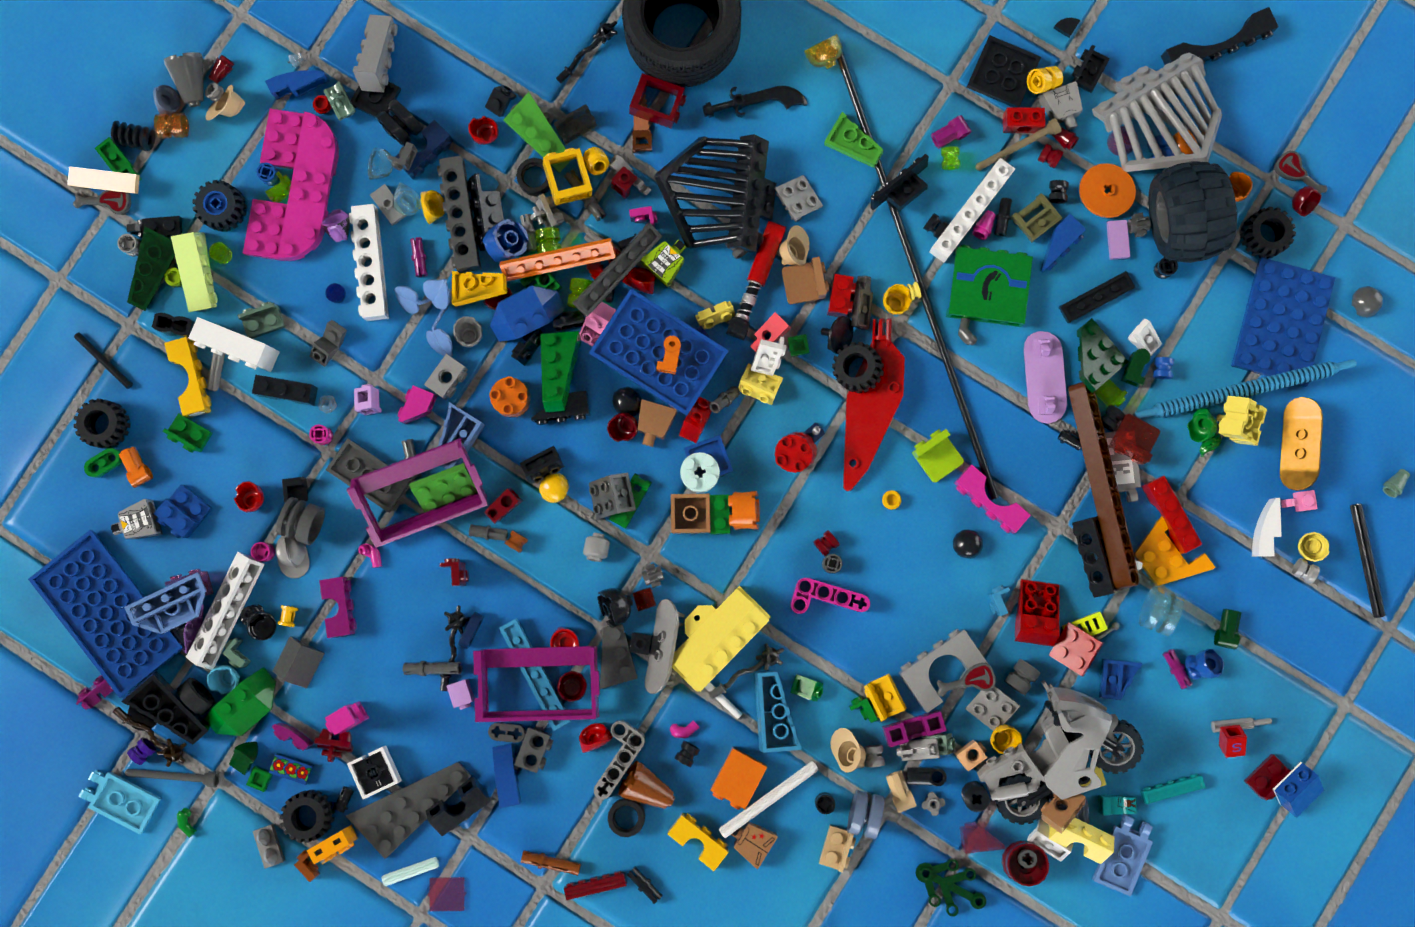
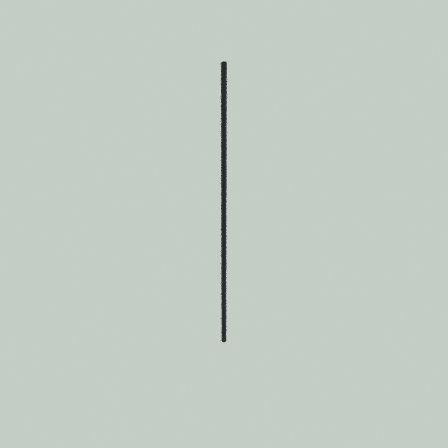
(924, 296)

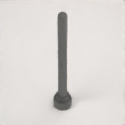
(209, 779)

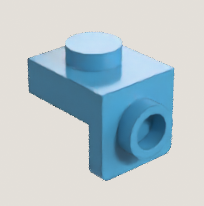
(997, 604)

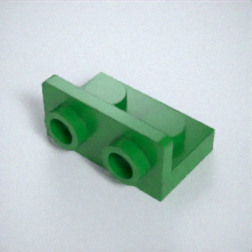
(188, 433)

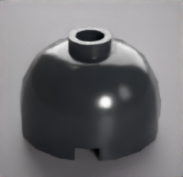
(615, 606)

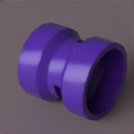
(141, 751)

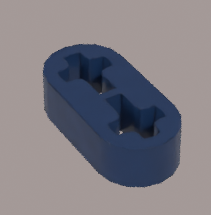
(471, 630)

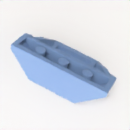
(169, 606)

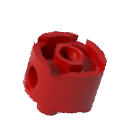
(795, 452)

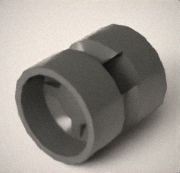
(1022, 677)

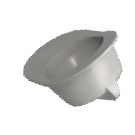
(292, 557)

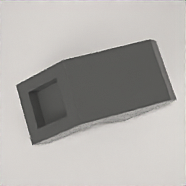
(328, 345)

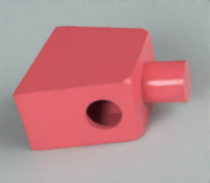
(776, 326)

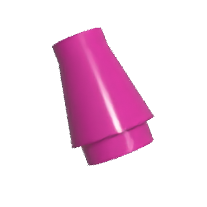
(984, 225)

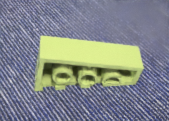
(195, 270)

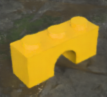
(686, 829)

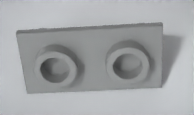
(919, 749)

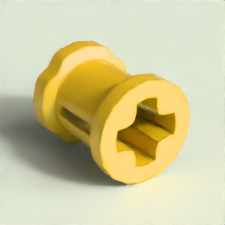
(287, 616)

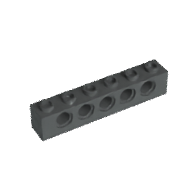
(447, 168)

